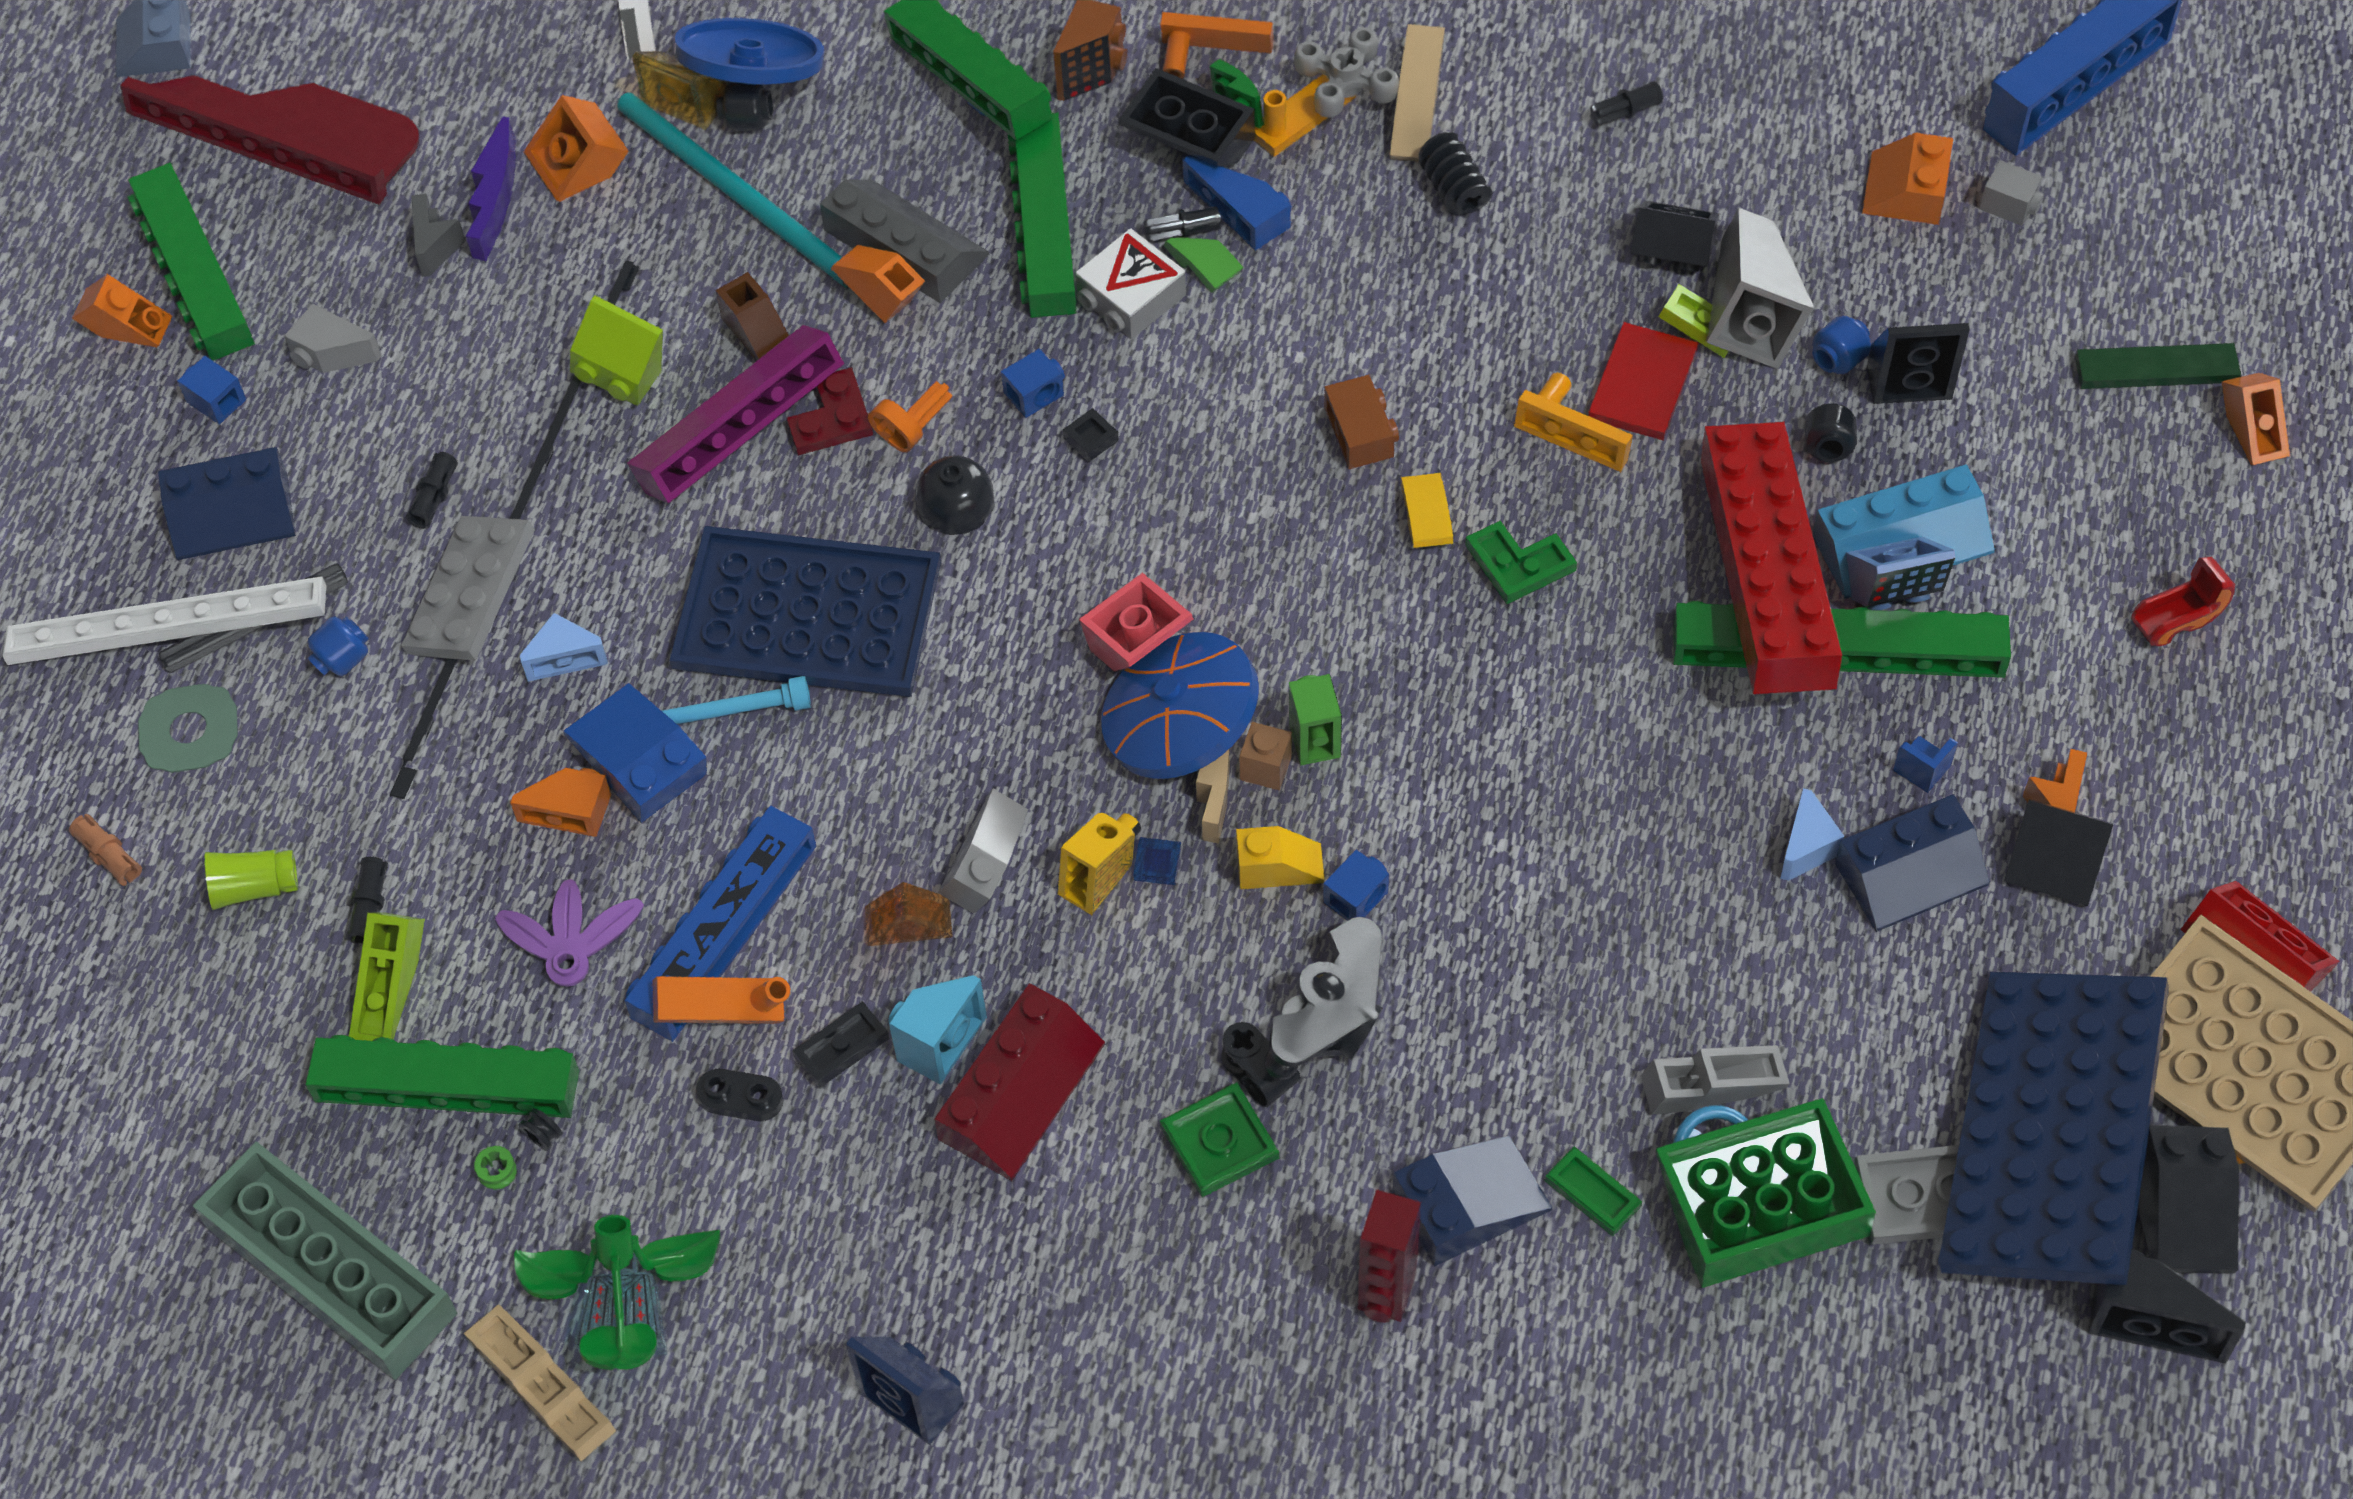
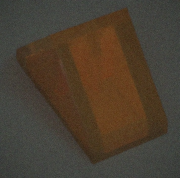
(907, 916)

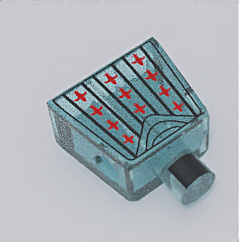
(639, 1299)

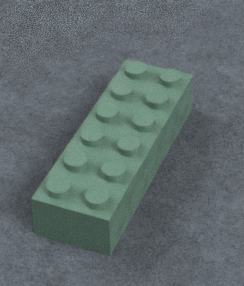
(325, 1260)

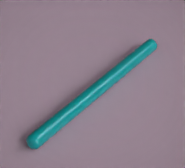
(730, 183)

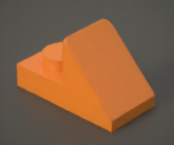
(2065, 786)

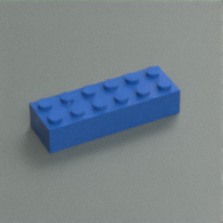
(2075, 68)

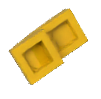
(1427, 510)

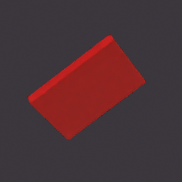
(1643, 381)

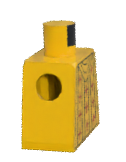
(1096, 859)

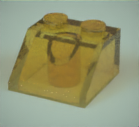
(676, 89)

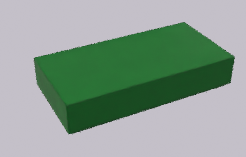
(1593, 1191)

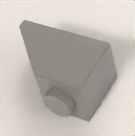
(330, 342)

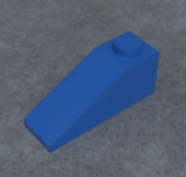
(1242, 201)

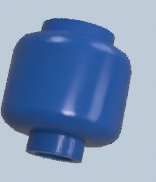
(1841, 345)
(337, 646)

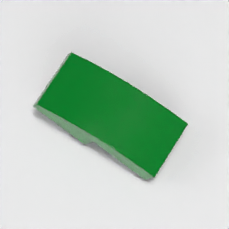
(1236, 86)

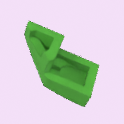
(1206, 258)

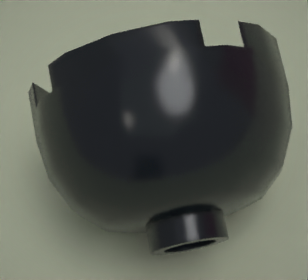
(954, 495)

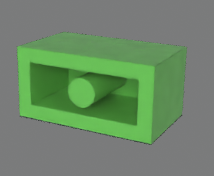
(1315, 719)

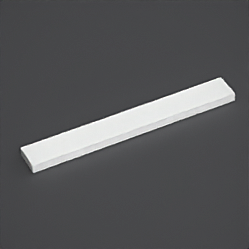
(165, 620)

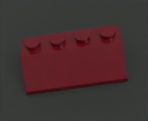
(1018, 1082)

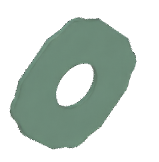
(214, 745)

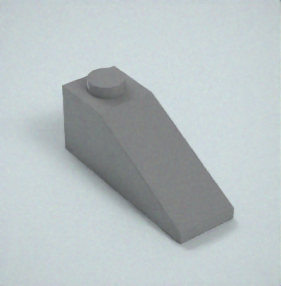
(984, 852)

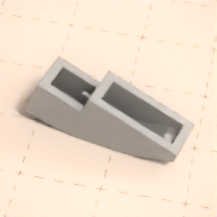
(1713, 1078)

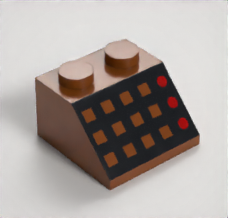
(1089, 49)

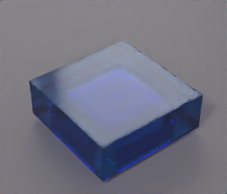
(1157, 861)

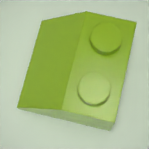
(617, 351)

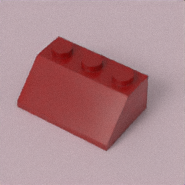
(2265, 933)

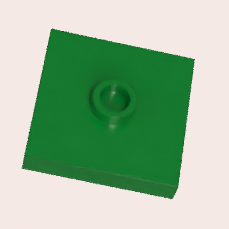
(1219, 1139)

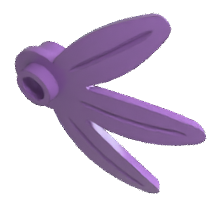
(567, 940)

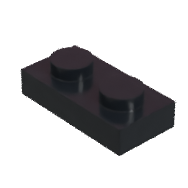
(841, 1044)

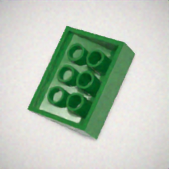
(1765, 1192)

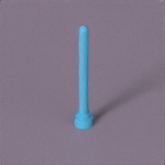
(791, 694)

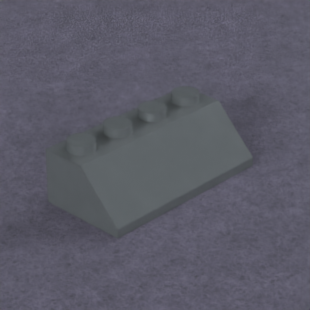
(879, 219)

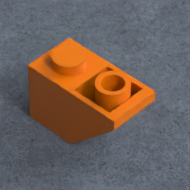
(879, 279)
(121, 313)

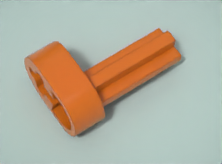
(904, 428)

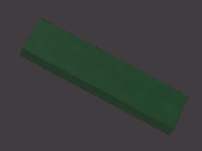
(2157, 365)

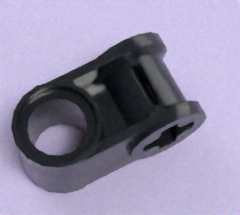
(1249, 1065)

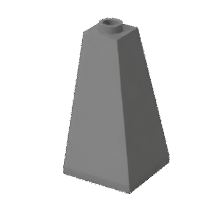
(1757, 292)

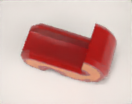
(2186, 605)

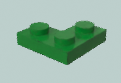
(1517, 570)

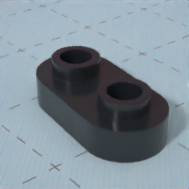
(737, 1096)

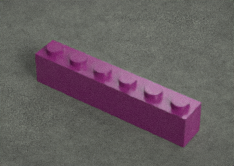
(735, 413)

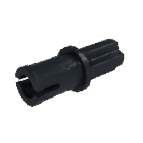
(1626, 103)
(1182, 224)

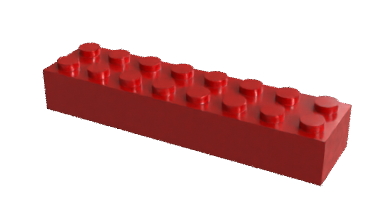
(1770, 559)

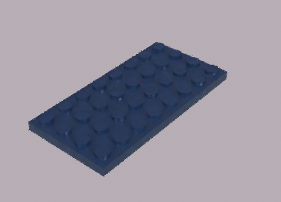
(2056, 1128)

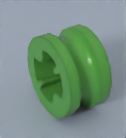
(485, 1158)

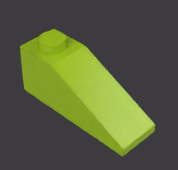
(385, 974)

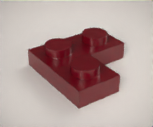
(840, 419)

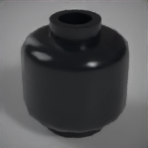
(745, 106)
(1831, 432)

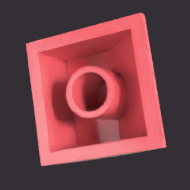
(1132, 623)

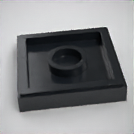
(2058, 852)

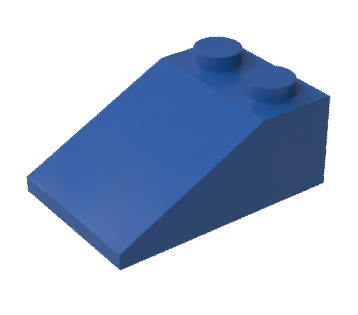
(638, 751)

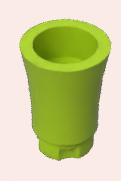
(248, 876)

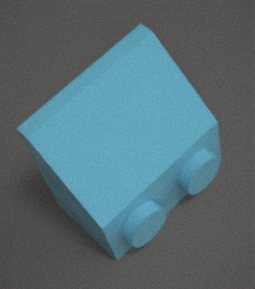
(937, 1025)

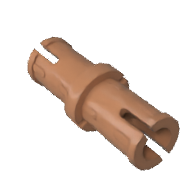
(105, 849)

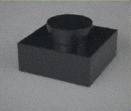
(1090, 435)

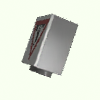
(1130, 284)

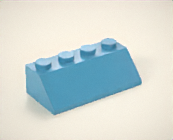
(1938, 507)

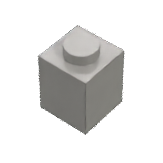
(2012, 193)

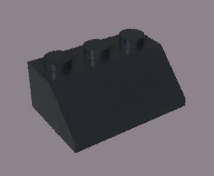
(1191, 119)

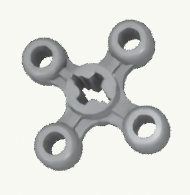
(1346, 72)

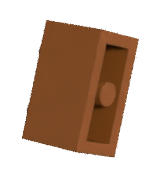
(1360, 421)

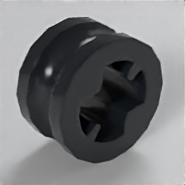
(540, 1129)

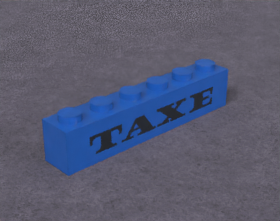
(726, 910)

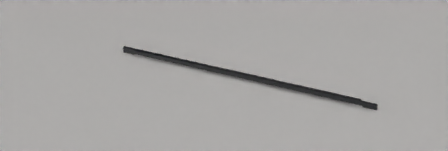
(406, 775)

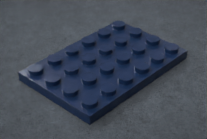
(806, 609)

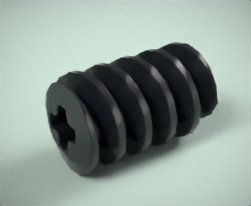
(1454, 174)

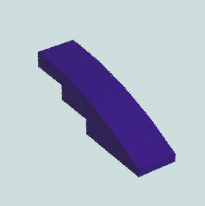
(493, 181)

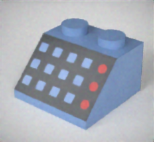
(1898, 572)

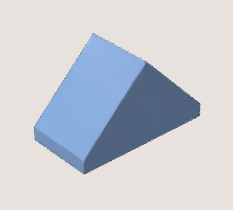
(561, 649)
(1812, 839)

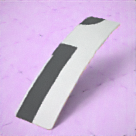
(636, 26)

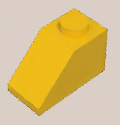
(1277, 858)

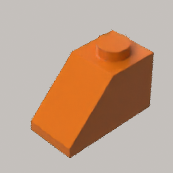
(2257, 416)
(565, 801)

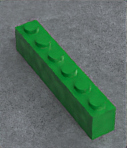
(969, 65)
(1043, 222)
(191, 263)
(442, 1076)

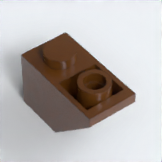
(750, 315)

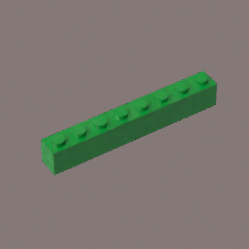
(1868, 640)

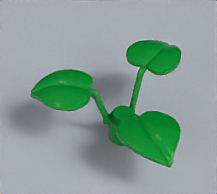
(559, 1272)

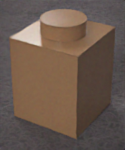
(1265, 756)

